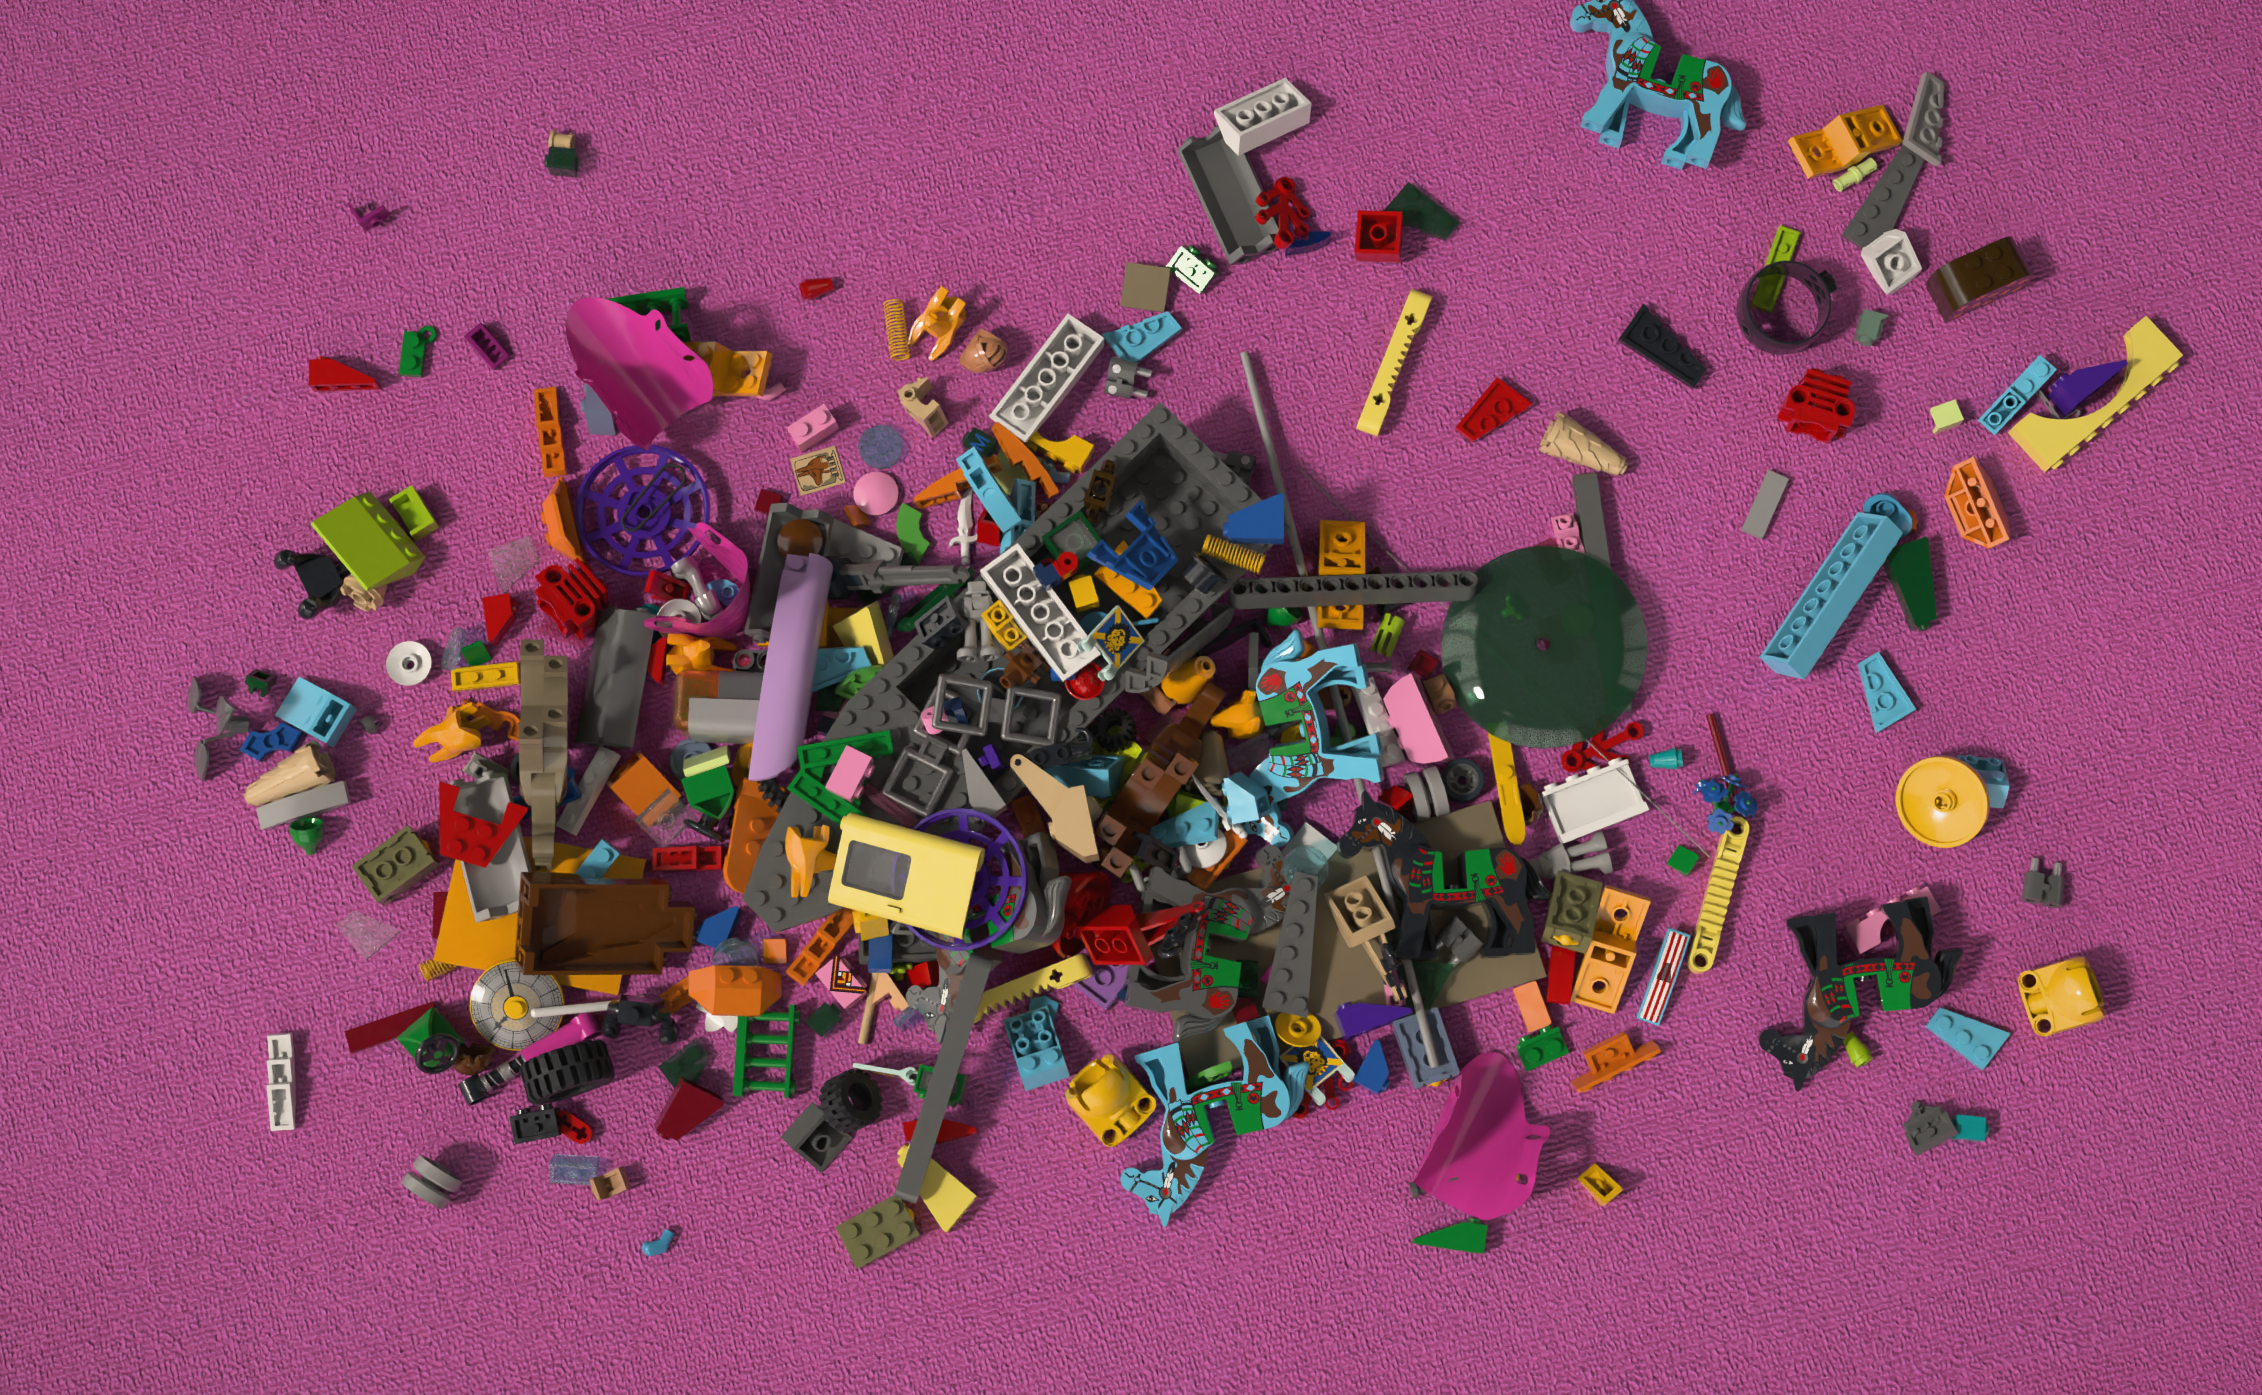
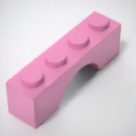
(1866, 934)

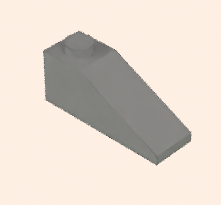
(980, 790)

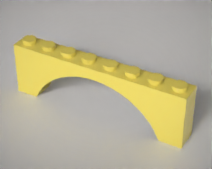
(2051, 439)

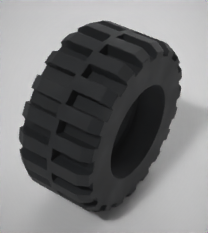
(567, 1072)

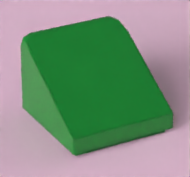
(476, 653)
(1682, 860)

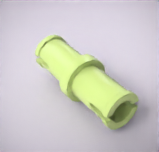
(1854, 174)

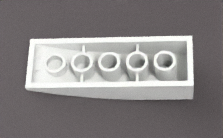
(1048, 378)
(1038, 612)

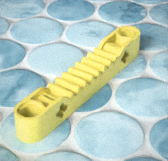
(1372, 414)
(1717, 896)
(1073, 970)

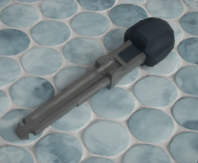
(877, 576)

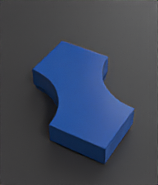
(280, 739)

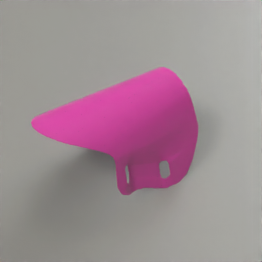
(635, 367)
(736, 614)
(1483, 1142)

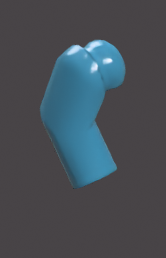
(659, 1246)

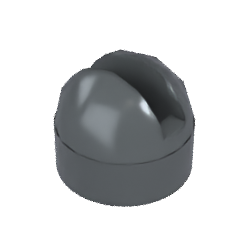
(369, 724)

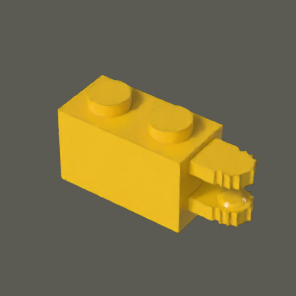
(869, 925)

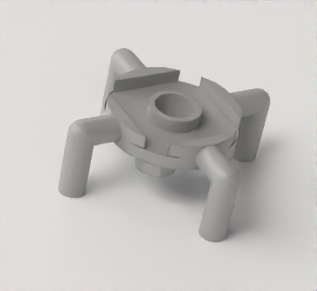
(1179, 872)

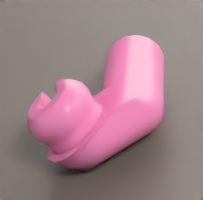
(772, 392)

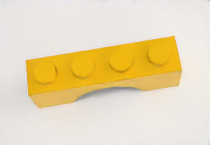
(1072, 452)

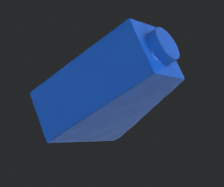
(1257, 523)

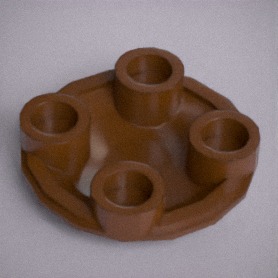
(799, 538)

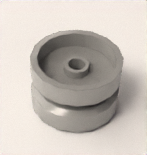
(1427, 793)
(430, 1183)

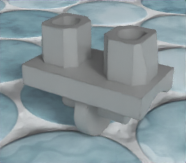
(479, 764)

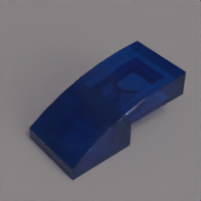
(1315, 241)

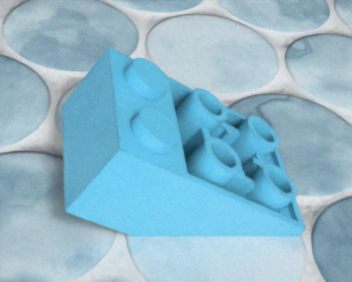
(316, 712)
(1039, 1060)

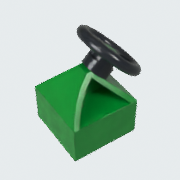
(710, 795)
(432, 1041)

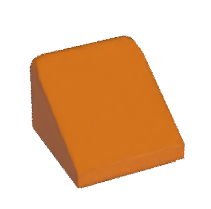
(856, 516)
(775, 951)

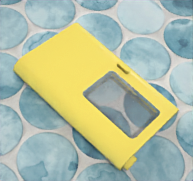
(904, 869)

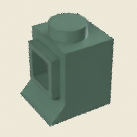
(1869, 327)

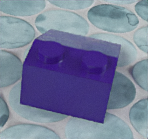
(2077, 387)
(1363, 1018)

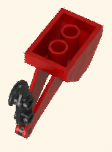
(1125, 938)

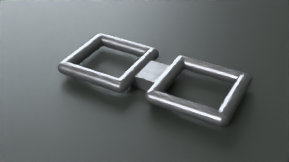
(996, 710)
(931, 755)

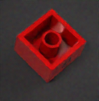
(1379, 236)

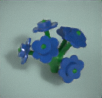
(1713, 792)

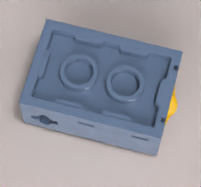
(1414, 1052)

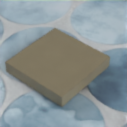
(1145, 287)

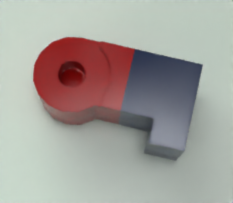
(1057, 571)

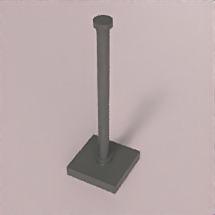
(1256, 663)

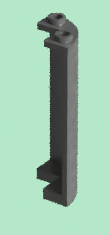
(772, 564)
(1161, 666)
(615, 678)

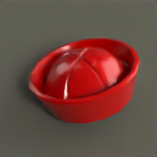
(1086, 683)

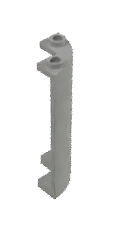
(497, 887)

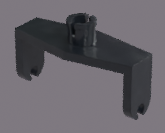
(1230, 636)

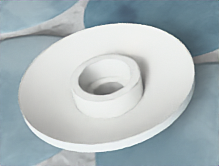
(678, 607)
(400, 657)
(1208, 854)

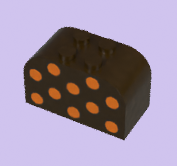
(1978, 278)

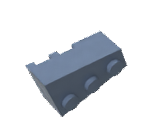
(596, 413)

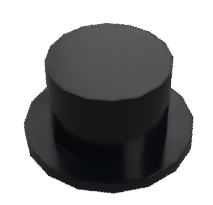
(1203, 573)

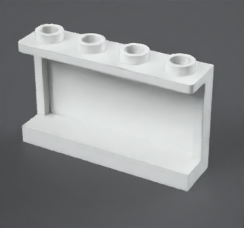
(1592, 801)

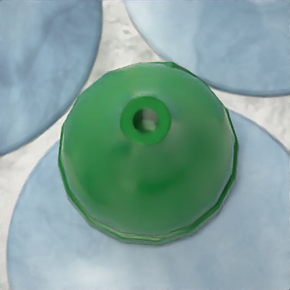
(1283, 616)
(307, 833)

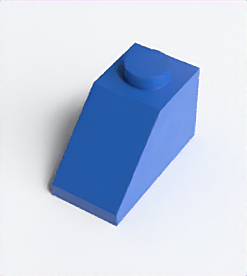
(718, 927)
(1373, 1071)

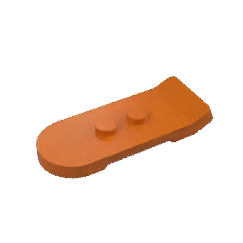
(749, 831)

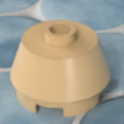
(363, 599)

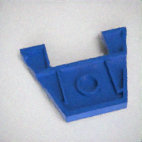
(1145, 558)

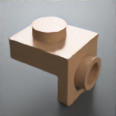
(1440, 694)
(610, 1184)

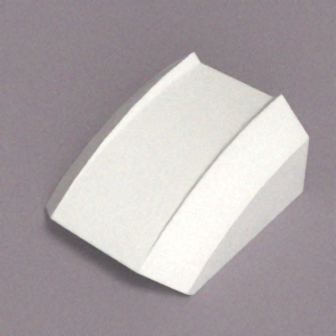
(1891, 260)

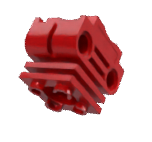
(1818, 406)
(571, 597)

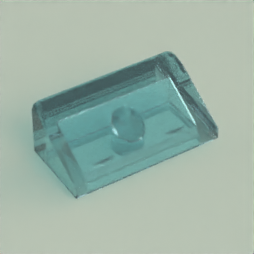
(573, 1169)

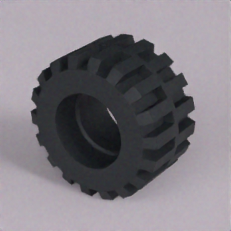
(838, 1107)

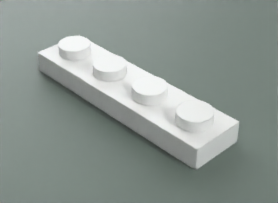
(1376, 720)
(590, 786)

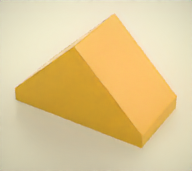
(1599, 1184)

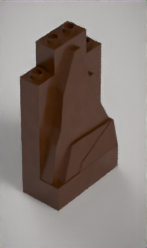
(598, 925)

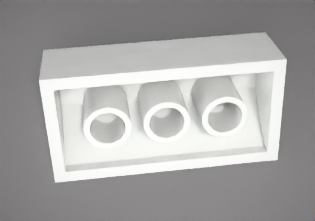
(1262, 116)

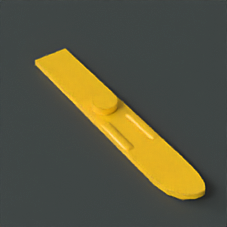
(1508, 790)

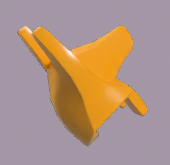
(941, 319)
(695, 652)
(1241, 717)
(454, 733)
(807, 857)

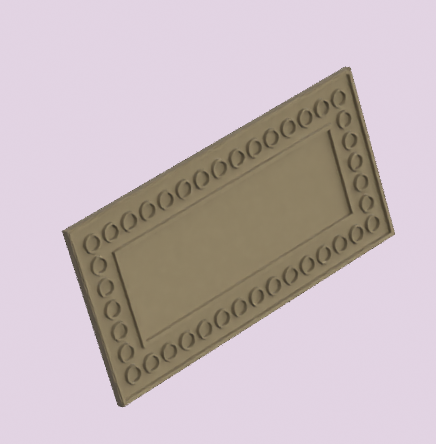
(1348, 973)

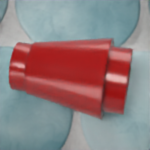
(815, 287)

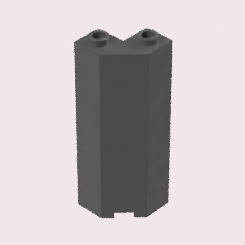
(1228, 195)

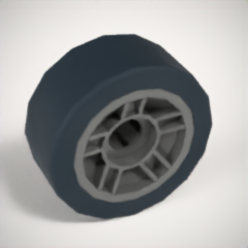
(1467, 770)

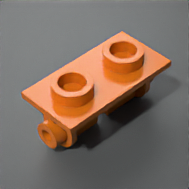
(677, 996)

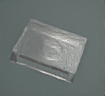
(664, 818)

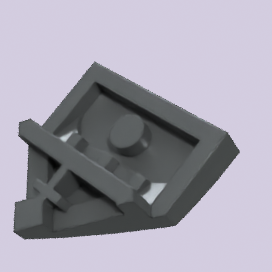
(1928, 1127)

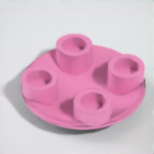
(876, 493)

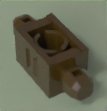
(1104, 476)

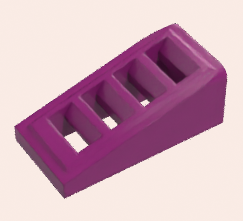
(487, 335)

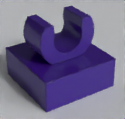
(991, 758)

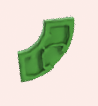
(909, 532)
(856, 680)
(1208, 1076)

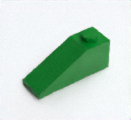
(1463, 1237)

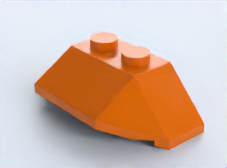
(1976, 505)
(561, 522)
(735, 989)

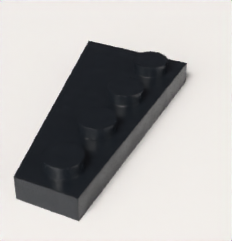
(1654, 343)

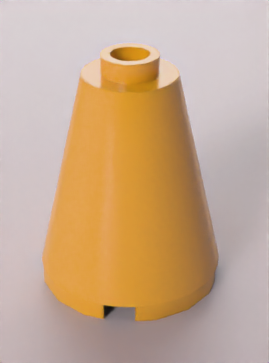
(1189, 680)

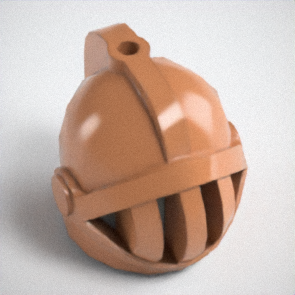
(983, 352)

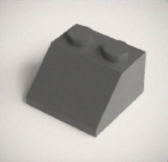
(815, 1138)

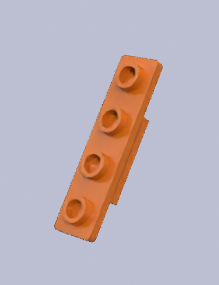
(1612, 1058)

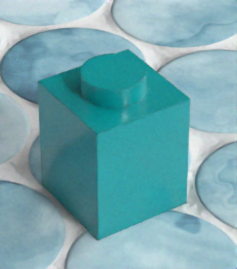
(1970, 1128)

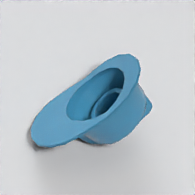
(1889, 505)

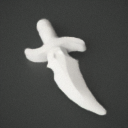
(965, 525)
(1222, 811)

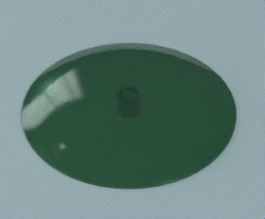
(1552, 693)

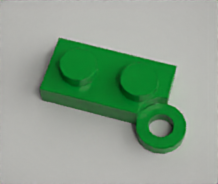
(414, 352)

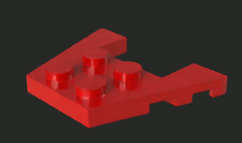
(471, 837)

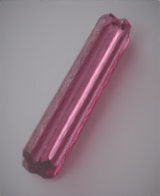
(890, 806)

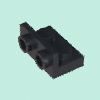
(940, 624)
(536, 1124)

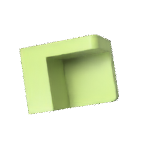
(1946, 416)

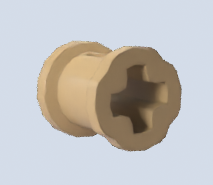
(561, 140)

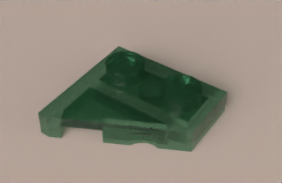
(1430, 981)
(686, 1062)

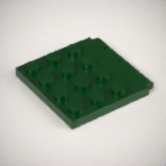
(906, 622)

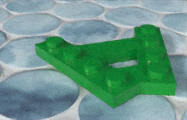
(817, 756)

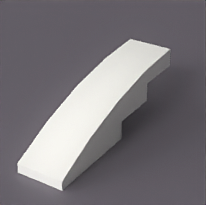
(282, 1082)

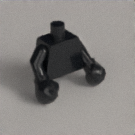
(319, 576)
(641, 1012)

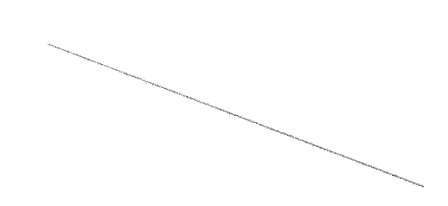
(1382, 547)

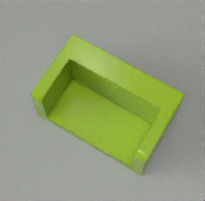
(414, 512)

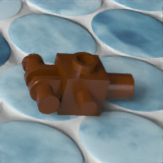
(1023, 666)

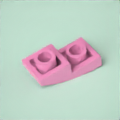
(1567, 532)

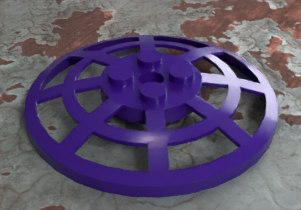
(651, 499)
(983, 878)

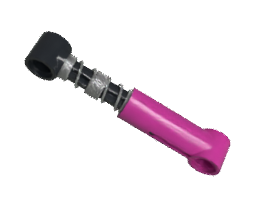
(578, 1030)

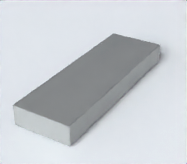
(1764, 504)

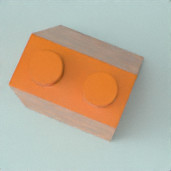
(639, 783)

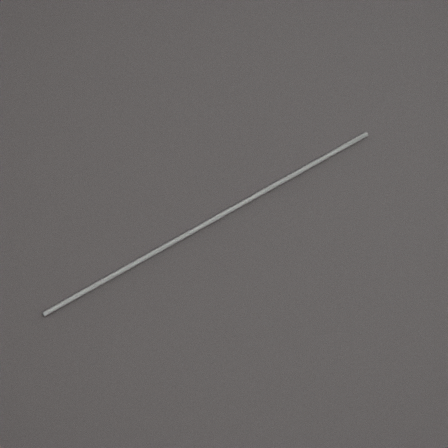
(1336, 698)

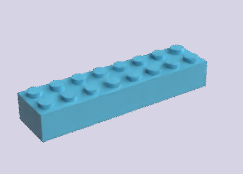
(1831, 595)

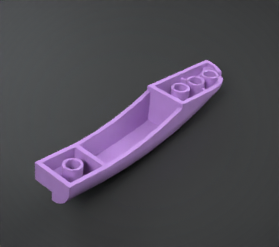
(790, 665)

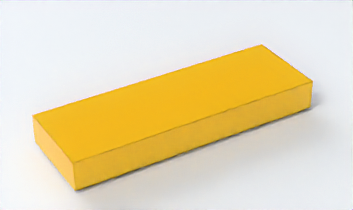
(486, 676)

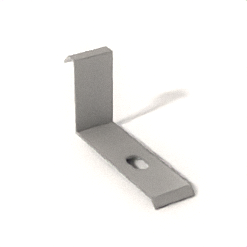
(2051, 409)

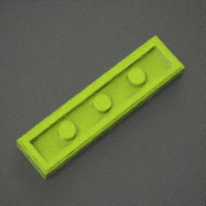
(1770, 285)

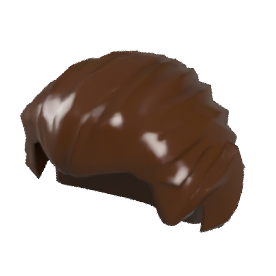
(1531, 803)
(474, 1059)

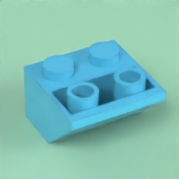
(1994, 775)
(1245, 799)

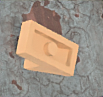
(886, 987)

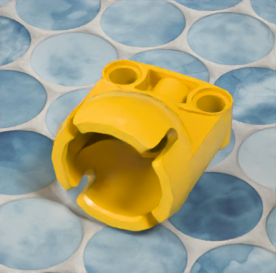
(2064, 995)
(1109, 1098)

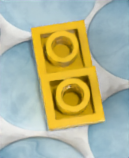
(1002, 626)

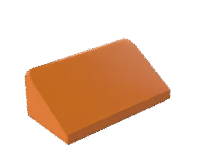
(1532, 1006)

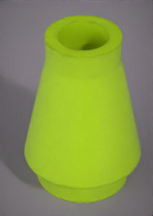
(1857, 1050)

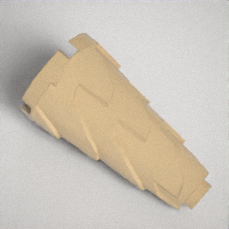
(1580, 446)
(293, 775)

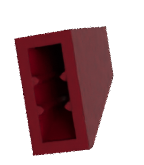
(686, 1109)

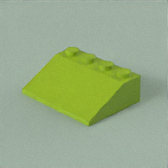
(369, 541)

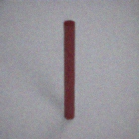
(1720, 750)

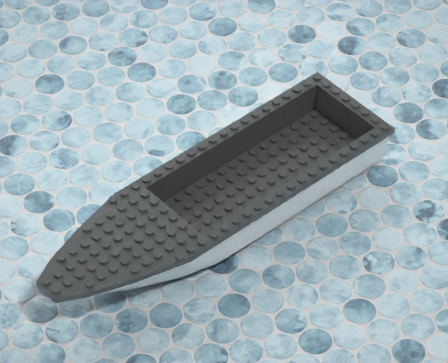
(1186, 496)

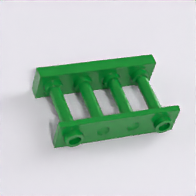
(663, 301)
(744, 1061)

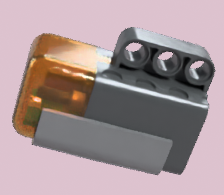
(720, 704)

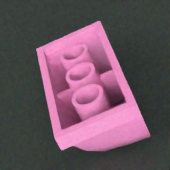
(1416, 722)

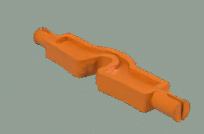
(497, 719)

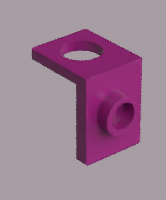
(372, 219)

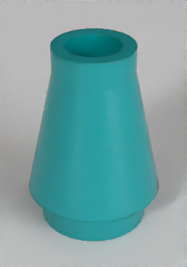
(1667, 759)

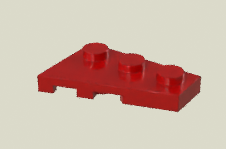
(1492, 410)

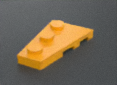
(1135, 595)

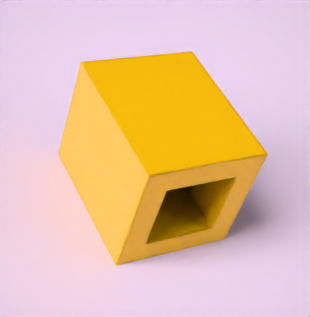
(1083, 593)

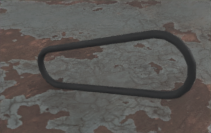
(644, 491)

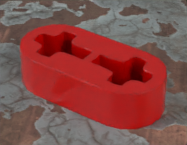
(576, 1122)

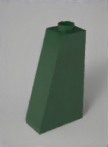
(1912, 582)

